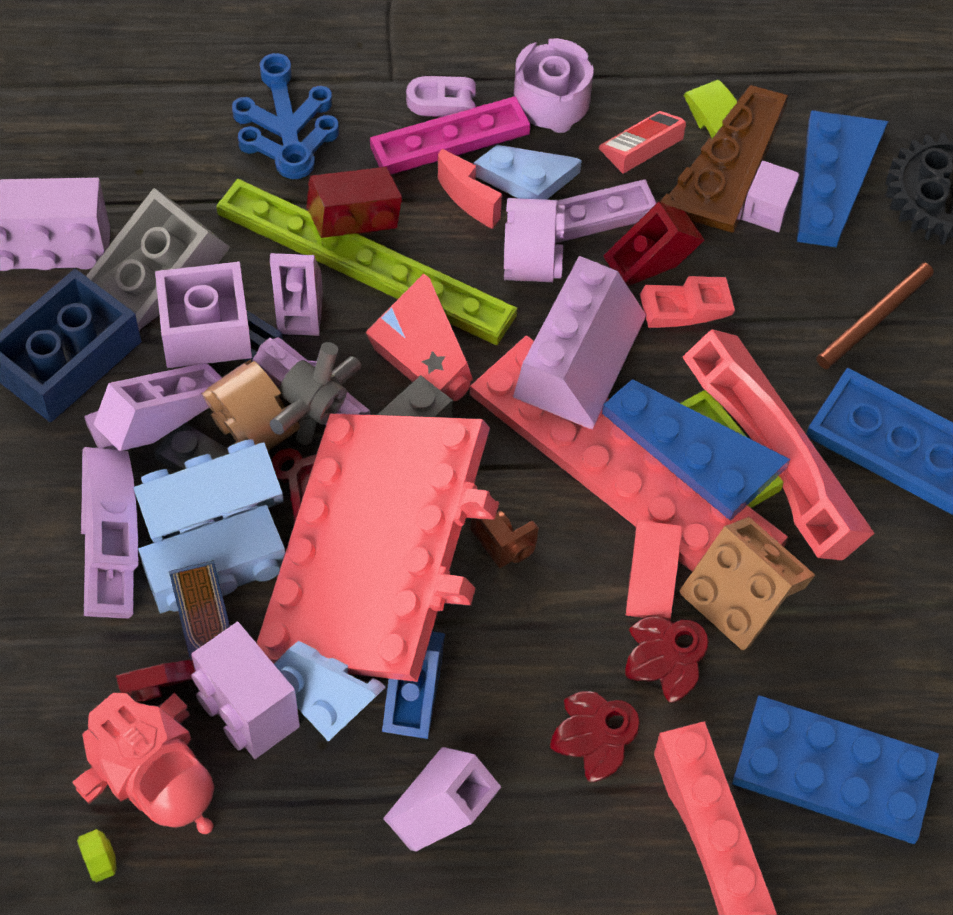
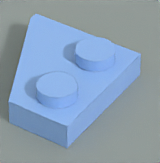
(526, 172)
(324, 688)

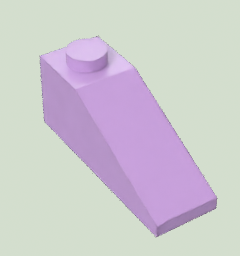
(297, 293)
(153, 405)

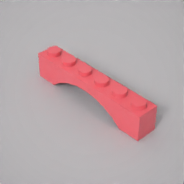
(815, 496)
(712, 819)

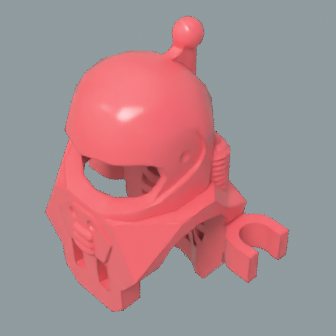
(147, 760)

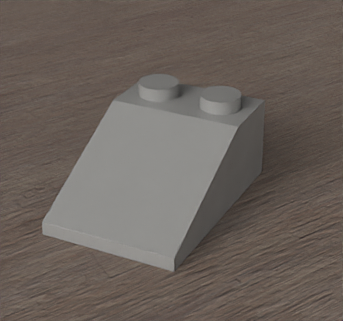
(153, 240)

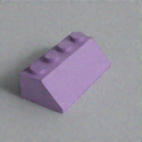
(581, 345)

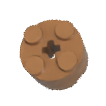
(246, 404)

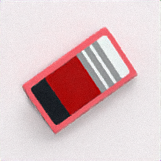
(643, 140)

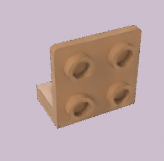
(744, 581)

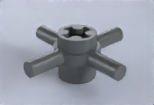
(313, 392)

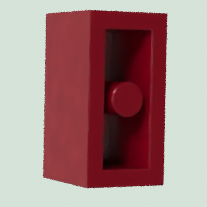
(353, 202)

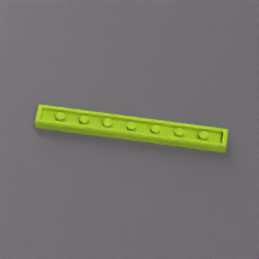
(364, 260)

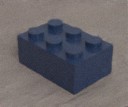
(65, 344)

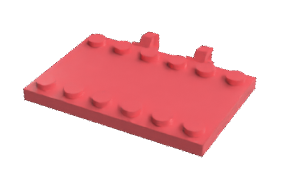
(378, 541)

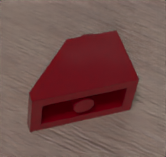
(654, 244)

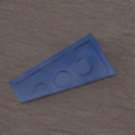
(701, 452)

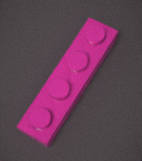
(454, 133)

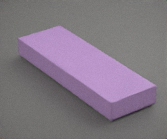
(605, 209)

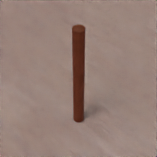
(874, 316)

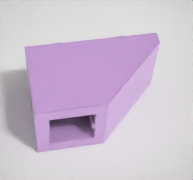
(442, 799)

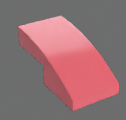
(460, 183)
(693, 303)
(653, 570)

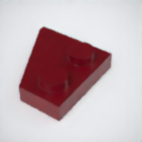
(147, 682)

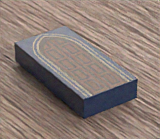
(199, 603)

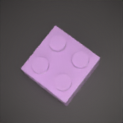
(203, 314)
(244, 691)

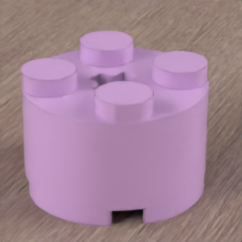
(554, 84)
(530, 240)

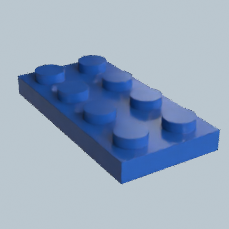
(888, 437)
(836, 769)

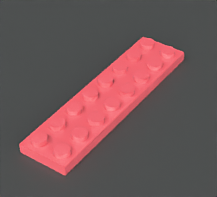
(609, 463)

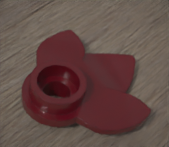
(663, 659)
(589, 736)

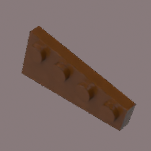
(721, 176)

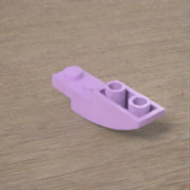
(109, 532)

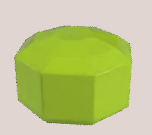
(97, 855)

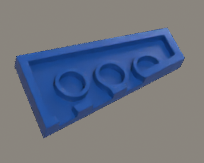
(834, 171)

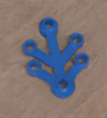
(276, 74)

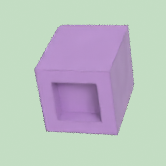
(769, 196)

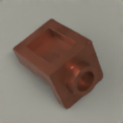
(502, 542)

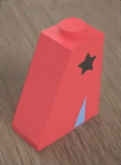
(421, 342)

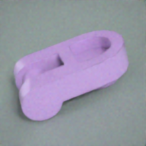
(427, 95)

